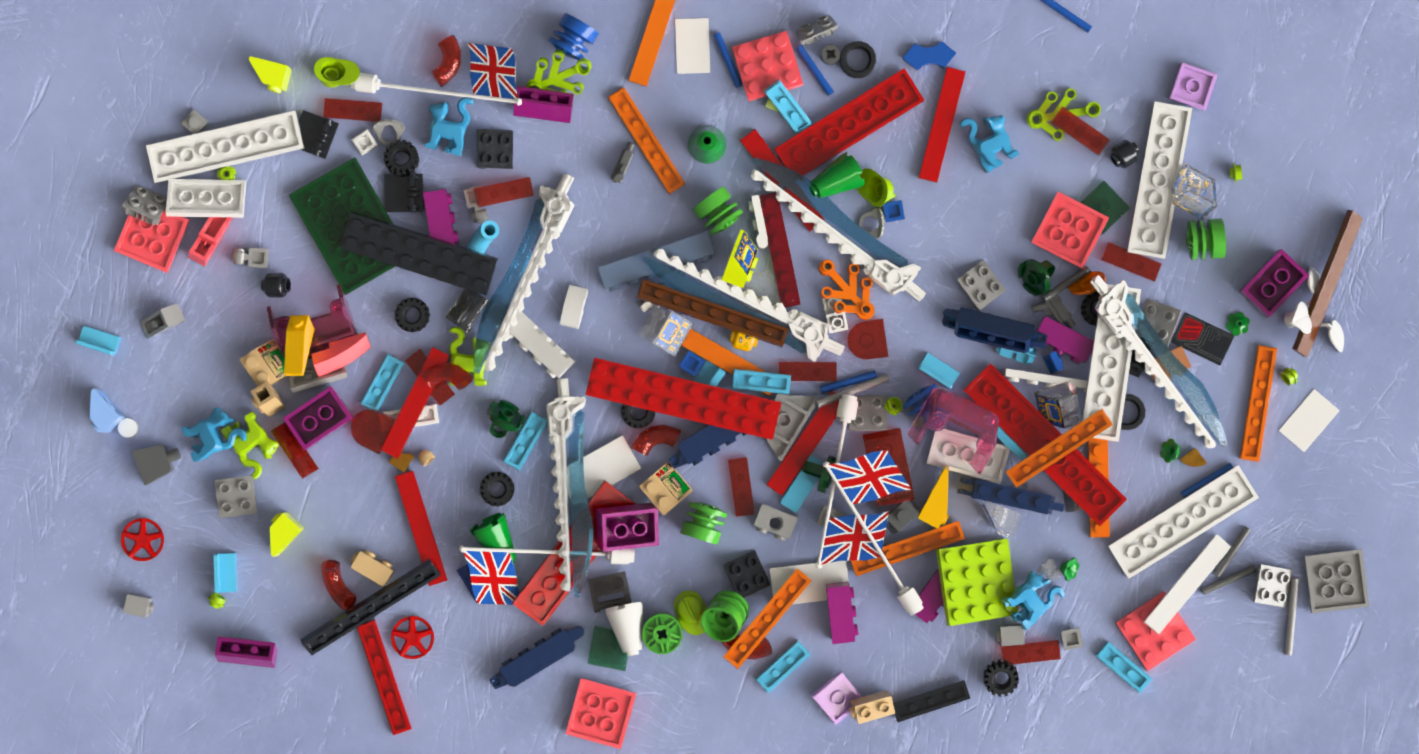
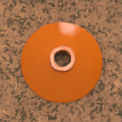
(1084, 286)

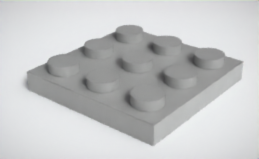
(1336, 581)

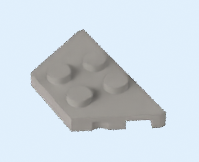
(791, 419)

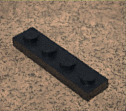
(931, 701)

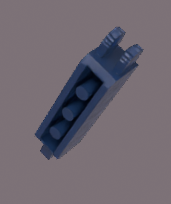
(993, 330)
(701, 443)
(1011, 496)
(535, 660)

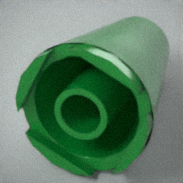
(707, 152)
(838, 177)
(494, 533)

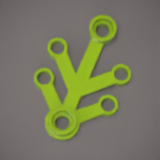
(557, 78)
(1050, 116)

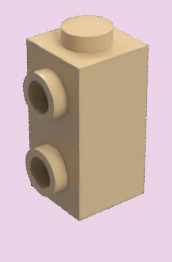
(267, 399)
(370, 567)
(871, 707)

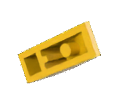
(298, 343)
(936, 506)

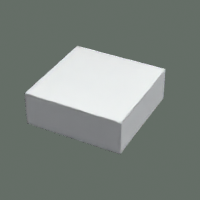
(365, 142)

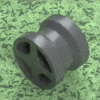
(832, 57)

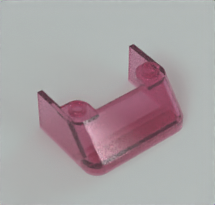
(328, 327)
(948, 406)

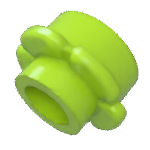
(1235, 172)
(231, 173)
(1289, 376)
(896, 402)
(216, 600)

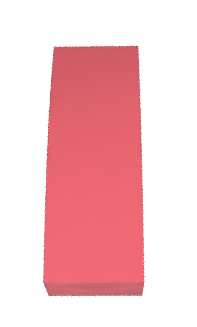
(208, 239)
(340, 353)

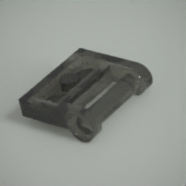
(466, 309)
(609, 585)

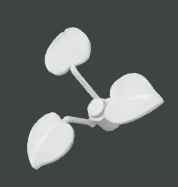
(1300, 316)

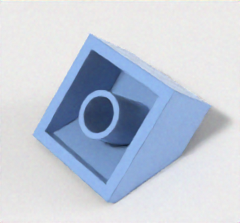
(104, 412)

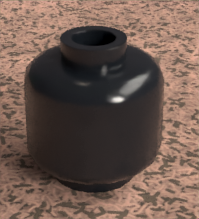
(1124, 154)
(276, 285)

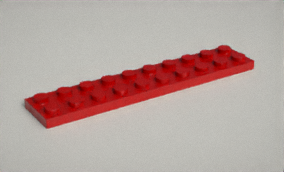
(683, 398)
(1032, 432)

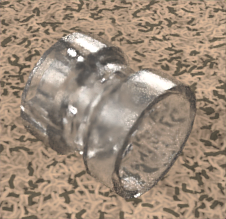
(1050, 570)

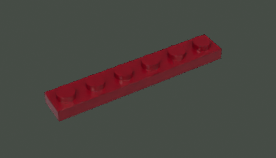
(779, 250)

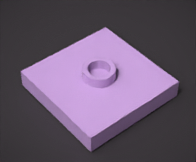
(1193, 86)
(835, 697)

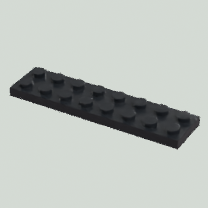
(419, 253)

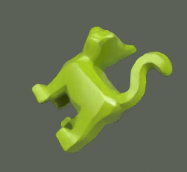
(466, 361)
(255, 436)

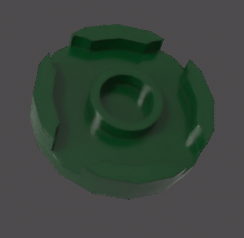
(1036, 276)
(505, 416)
(820, 472)

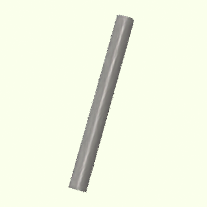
(852, 390)
(1291, 616)

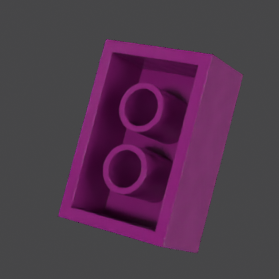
(1273, 283)
(318, 418)
(627, 527)

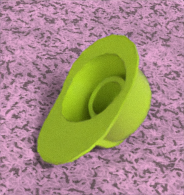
(336, 72)
(876, 188)
(689, 609)

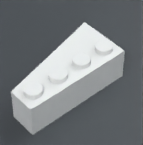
(541, 346)

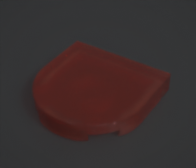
(868, 340)
(371, 429)

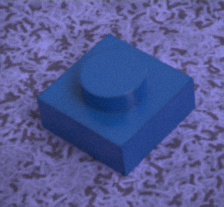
(893, 211)
(1053, 362)
(691, 363)

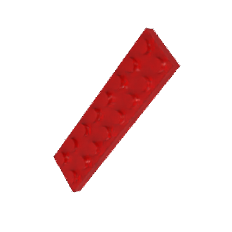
(850, 123)
(543, 590)

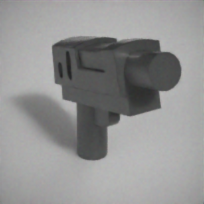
(623, 163)
(1057, 308)

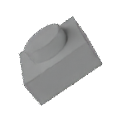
(195, 122)
(1071, 638)

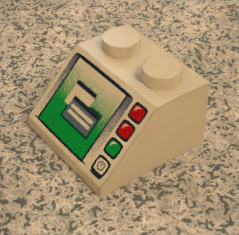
(265, 363)
(665, 488)

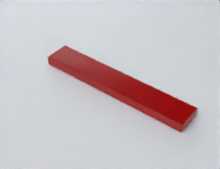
(942, 124)
(759, 149)
(412, 408)
(803, 447)
(420, 522)
(384, 677)

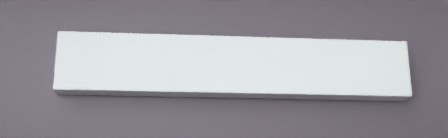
(1187, 584)

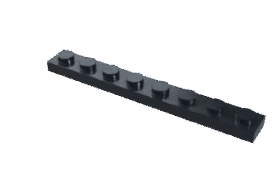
(370, 607)

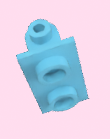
(1025, 358)

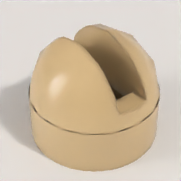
(426, 457)

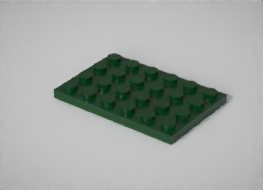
(326, 210)

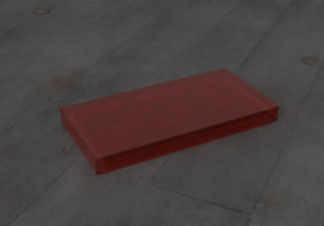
(892, 442)

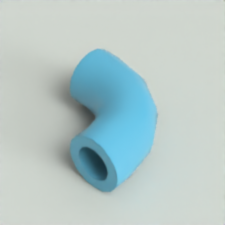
(483, 236)

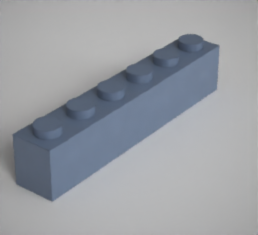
(634, 268)

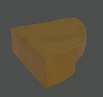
(1193, 459)
(403, 461)

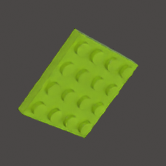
(976, 581)

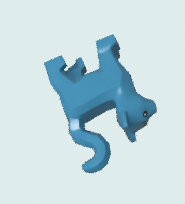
(449, 130)
(992, 144)
(209, 436)
(1029, 601)

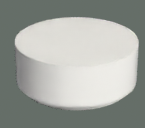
(128, 427)

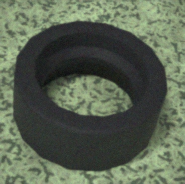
(857, 45)
(1141, 413)

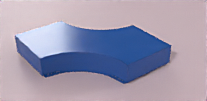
(921, 56)

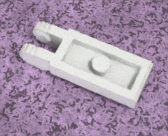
(758, 222)

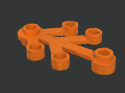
(848, 292)

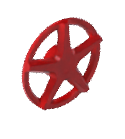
(142, 539)
(412, 637)

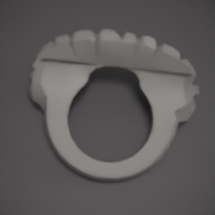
(397, 125)
(877, 214)

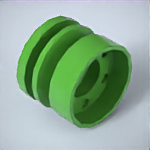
(717, 211)
(1206, 239)
(703, 522)
(725, 616)
(659, 622)

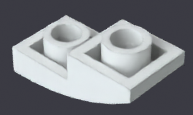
(573, 307)
(835, 321)

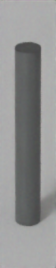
(1065, 284)
(1232, 551)
(1229, 579)

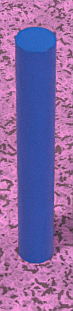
(1067, 14)
(727, 59)
(814, 69)
(848, 381)
(1206, 480)

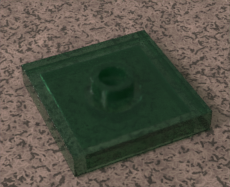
(1107, 202)
(606, 650)

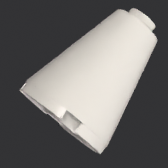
(627, 626)

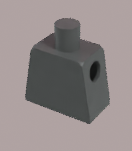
(155, 462)
(902, 515)

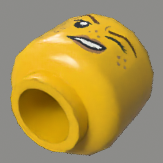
(742, 341)

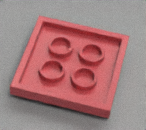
(766, 61)
(1070, 229)
(150, 243)
(1148, 645)
(600, 713)

